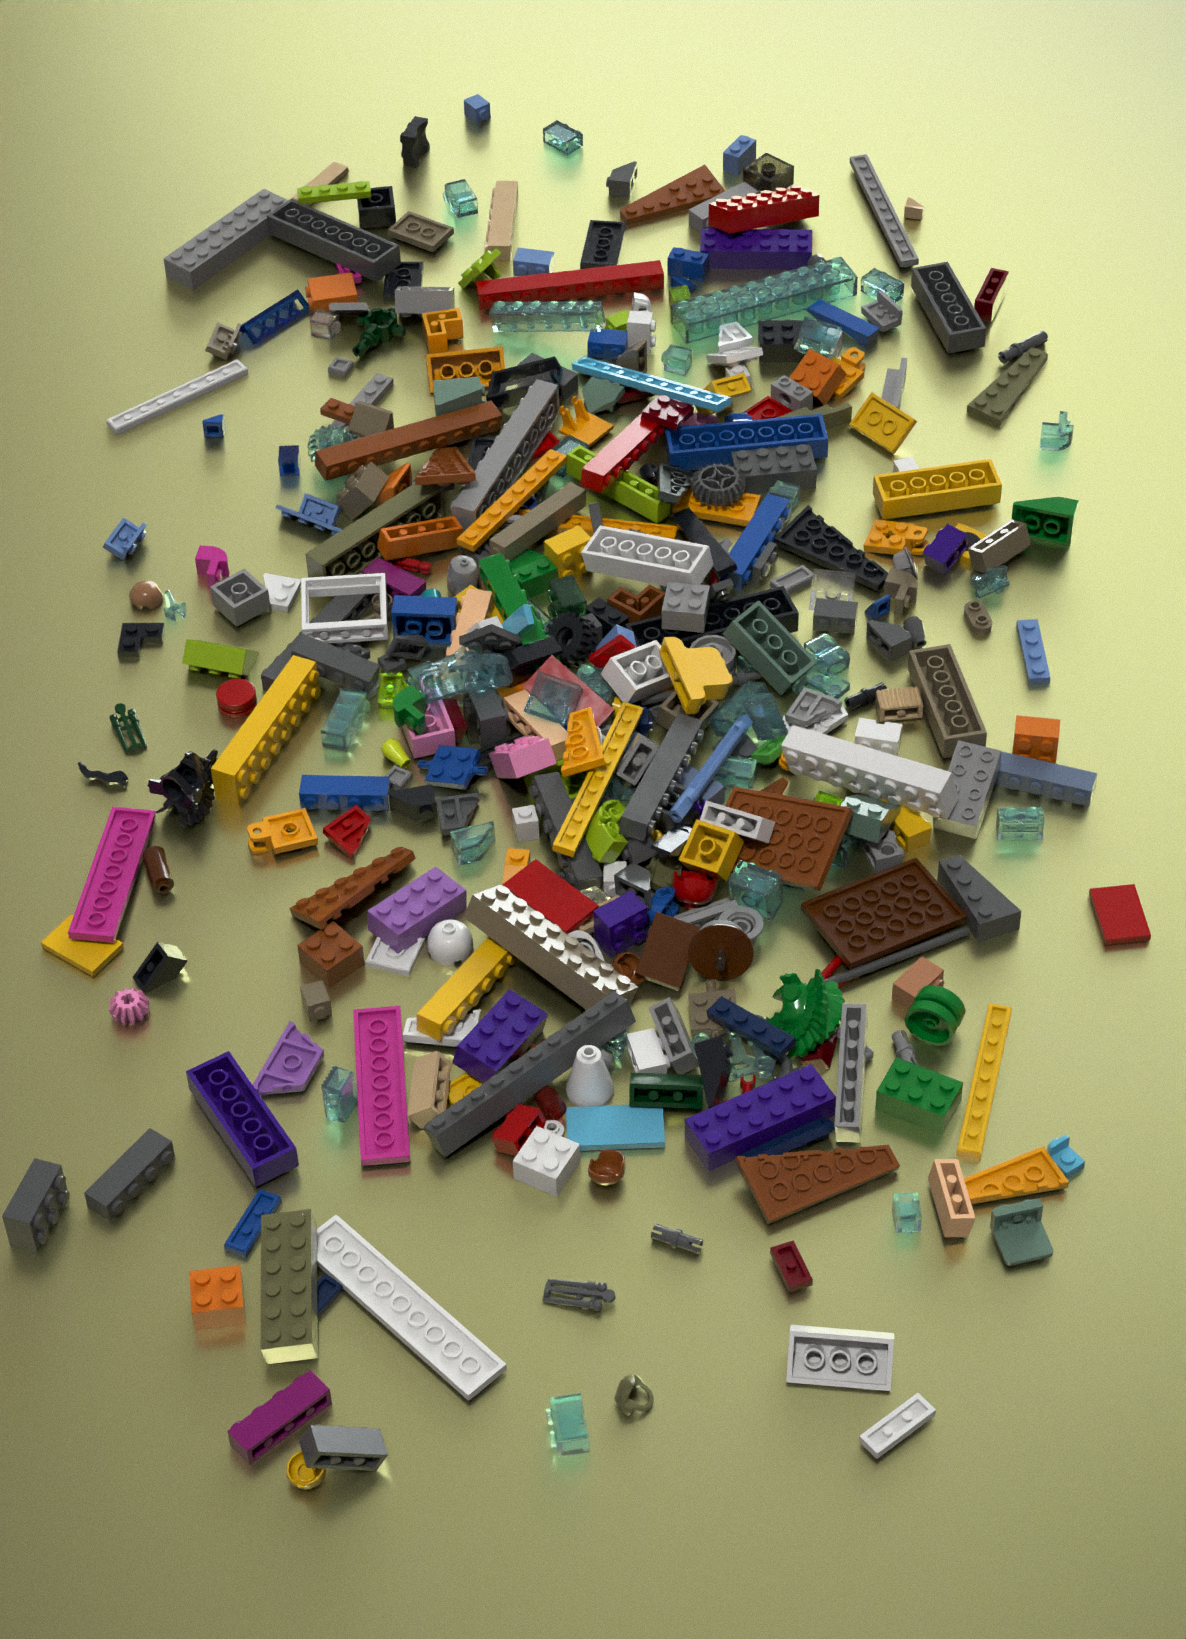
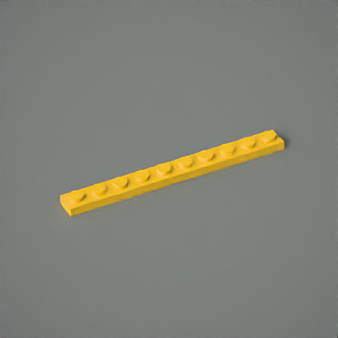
(597, 780)

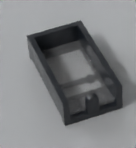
(511, 384)

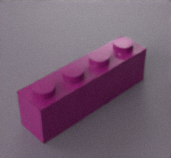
(279, 1417)

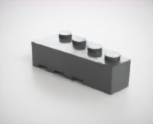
(986, 908)

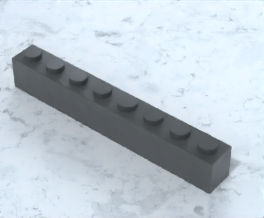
(339, 609)
(661, 777)

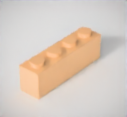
(534, 726)

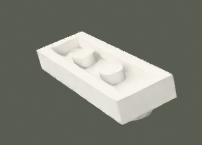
(897, 1425)

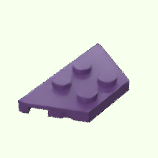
(289, 1064)

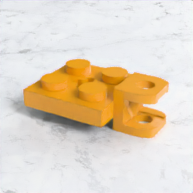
(854, 369)
(900, 536)
(275, 836)

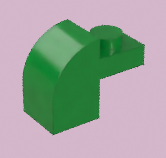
(409, 709)

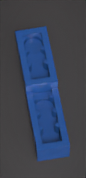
(852, 325)

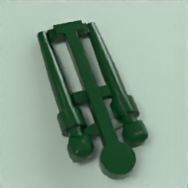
(120, 708)

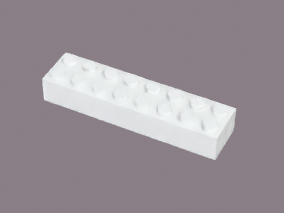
(870, 772)

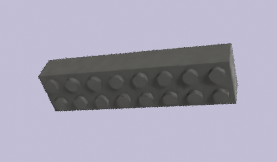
(334, 239)

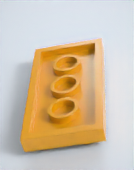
(737, 514)

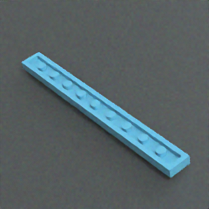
(652, 384)

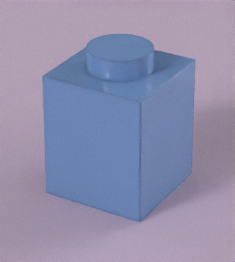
(477, 108)

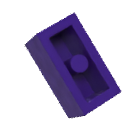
(946, 549)

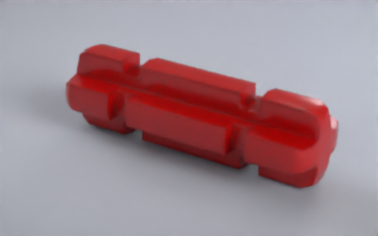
(413, 565)

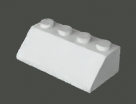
(840, 1357)

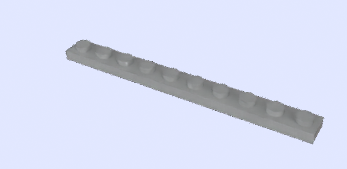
(884, 211)

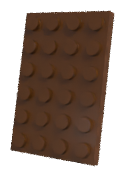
(883, 913)

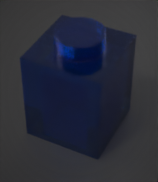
(289, 460)

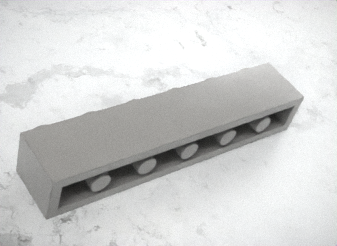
(851, 1073)

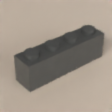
(338, 664)
(129, 1174)

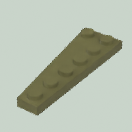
(1003, 393)

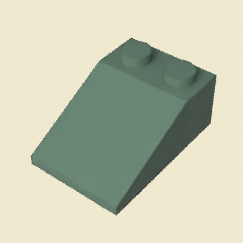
(869, 817)

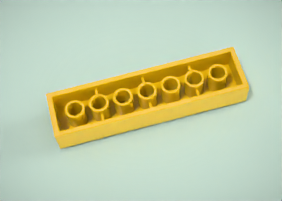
(265, 731)

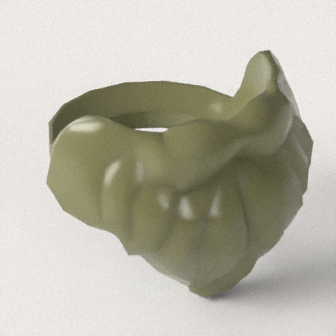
(627, 1405)

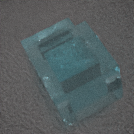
(1057, 435)

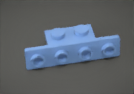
(316, 511)

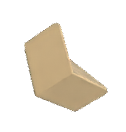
(913, 209)

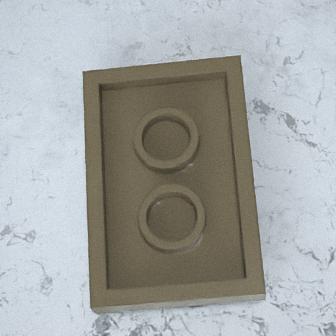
(420, 231)

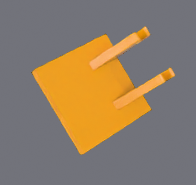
(585, 425)

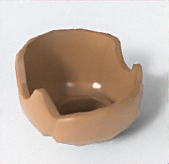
(146, 594)

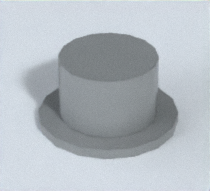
(747, 919)

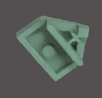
(601, 395)

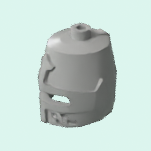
(461, 574)

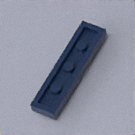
(751, 1027)
(794, 1139)

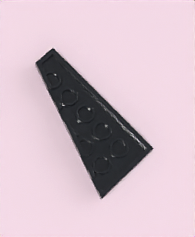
(825, 545)

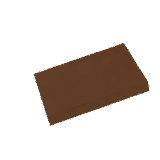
(666, 951)

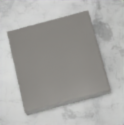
(349, 309)

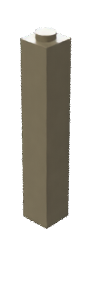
(538, 521)

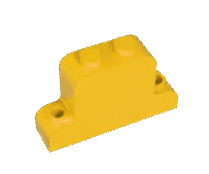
(695, 673)

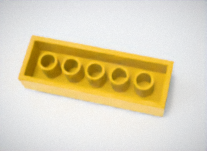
(937, 489)

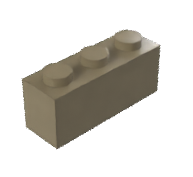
(999, 546)

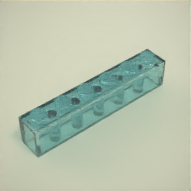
(547, 316)

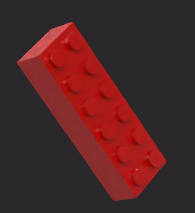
(763, 209)

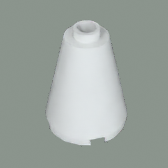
(589, 1079)

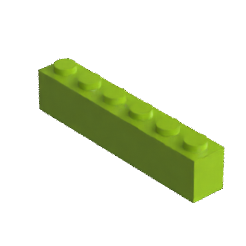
(627, 490)

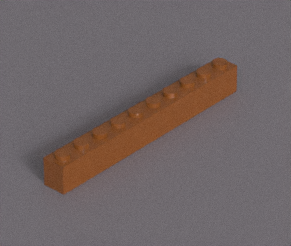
(408, 440)

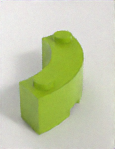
(604, 834)

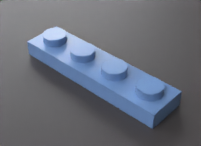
(1033, 652)

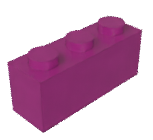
(397, 580)

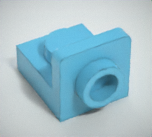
(1064, 1156)

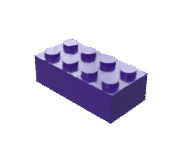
(500, 1037)

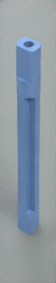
(710, 768)

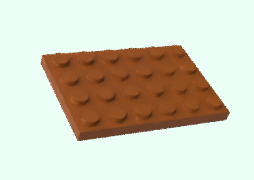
(802, 838)

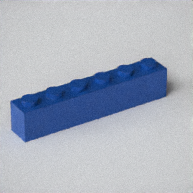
(761, 529)

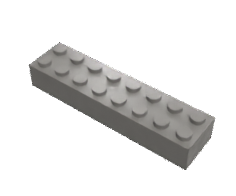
(222, 241)

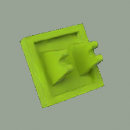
(479, 266)

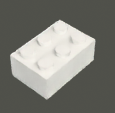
(637, 673)

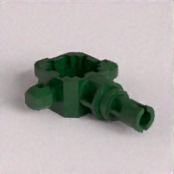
(372, 333)

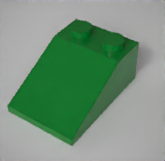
(1048, 518)
(533, 572)

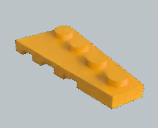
(582, 744)
(1016, 1177)

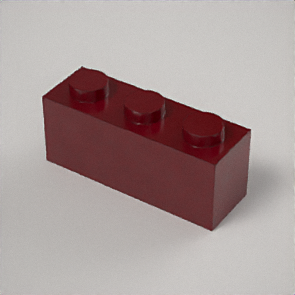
(991, 294)

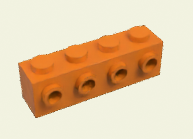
(419, 537)

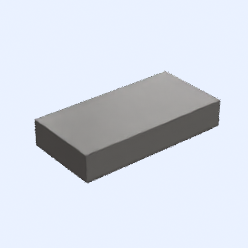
(793, 579)

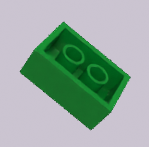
(919, 1095)

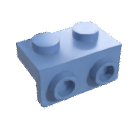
(124, 538)

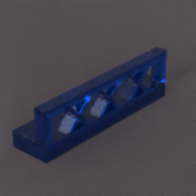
(270, 313)

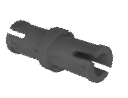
(677, 1238)

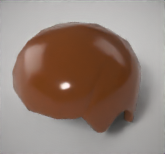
(626, 965)
(607, 1168)

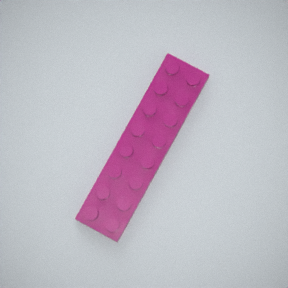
(112, 875)
(381, 1086)

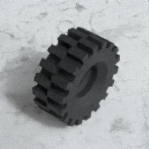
(582, 640)

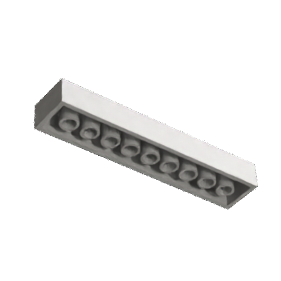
(509, 452)

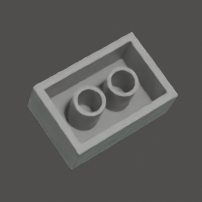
(423, 300)

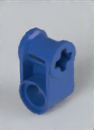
(663, 902)

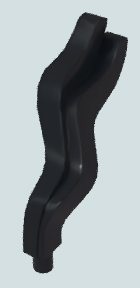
(116, 777)

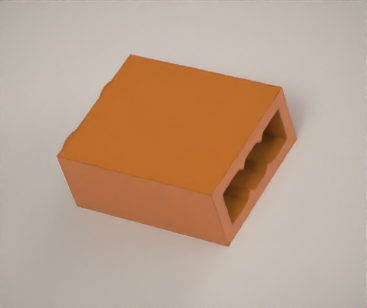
(330, 289)

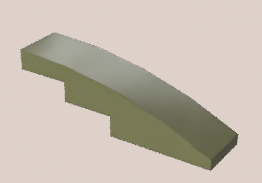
(832, 416)

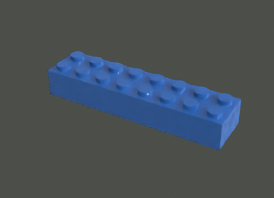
(710, 443)

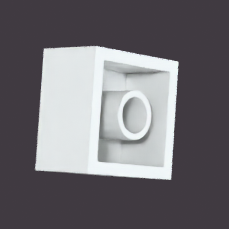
(546, 1161)

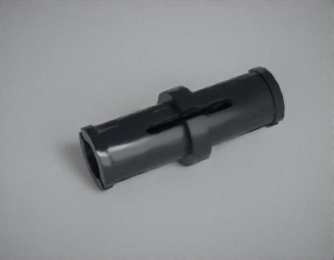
(863, 697)

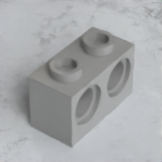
(883, 854)

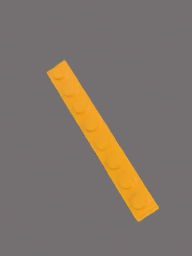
(511, 500)

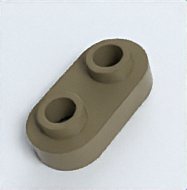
(978, 617)

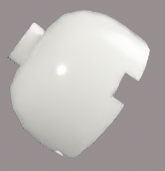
(450, 942)

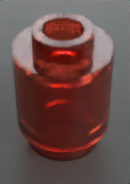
(550, 1103)

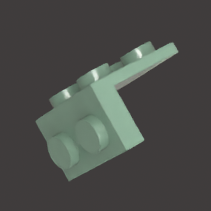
(1020, 1232)

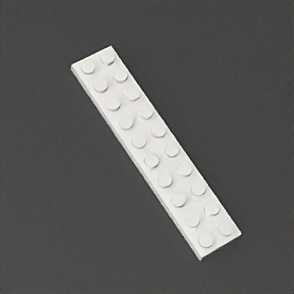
(406, 1309)

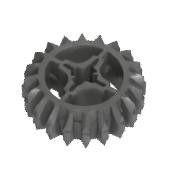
(718, 485)

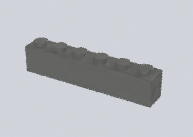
(553, 807)

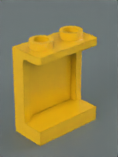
(728, 386)

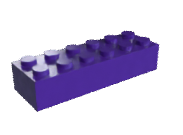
(757, 249)
(759, 1116)
(242, 1118)

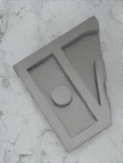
(811, 707)

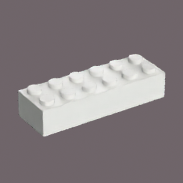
(646, 557)

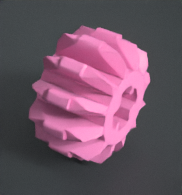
(129, 1006)

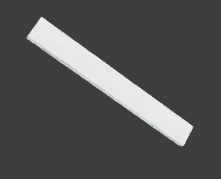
(176, 397)

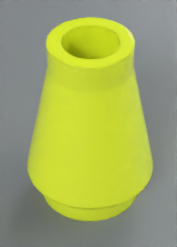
(395, 752)

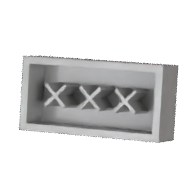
(974, 776)

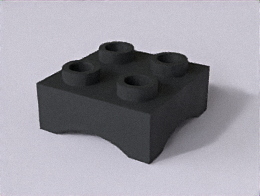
(414, 141)

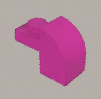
(212, 563)

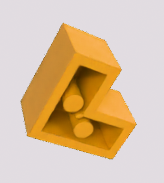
(440, 327)

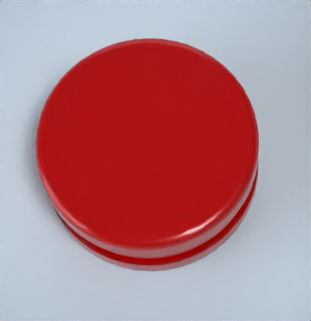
(236, 698)

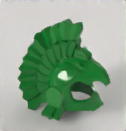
(808, 1011)

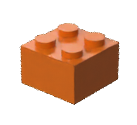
(818, 375)
(1036, 738)
(217, 1297)

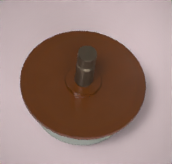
(720, 950)

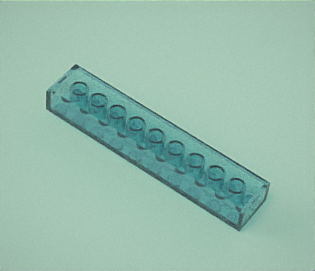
(764, 299)

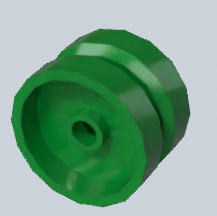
(935, 1015)

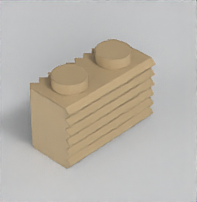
(898, 704)

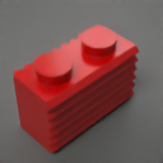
(517, 1129)

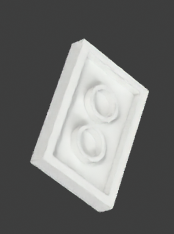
(734, 356)

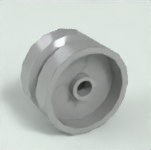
(722, 644)

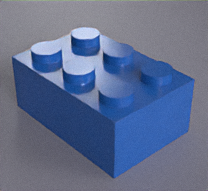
(425, 616)

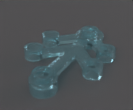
(740, 1056)

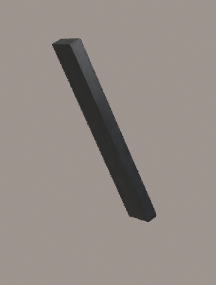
(697, 533)

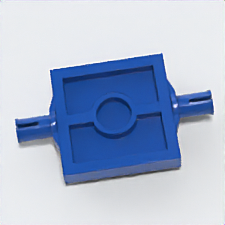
(452, 767)

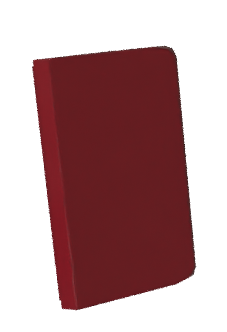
(456, 718)
(822, 1055)

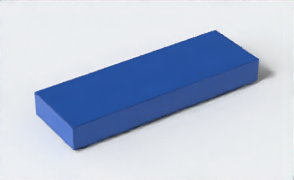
(249, 1226)

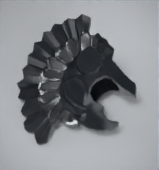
(188, 787)

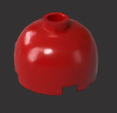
(693, 888)

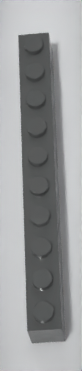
(528, 1074)

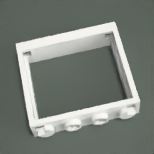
(345, 630)

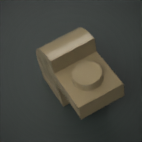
(901, 587)

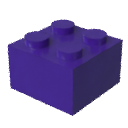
(620, 924)

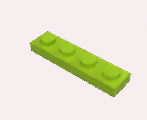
(334, 192)

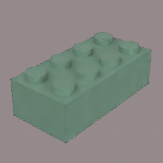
(769, 647)

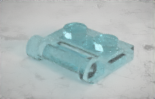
(823, 681)

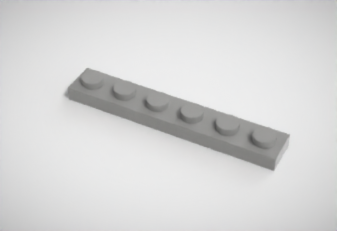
(370, 394)

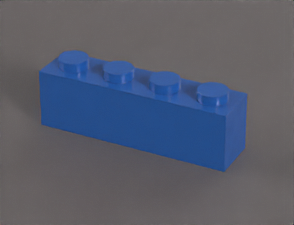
(344, 792)

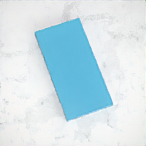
(615, 1127)

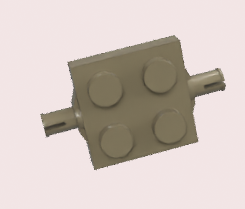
(698, 1007)

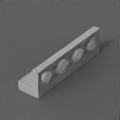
(895, 384)
(706, 913)

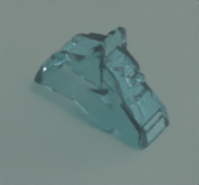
(464, 674)

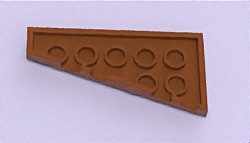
(674, 197)
(446, 468)
(350, 890)
(806, 1178)

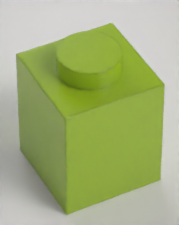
(617, 321)

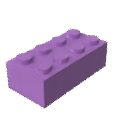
(416, 909)

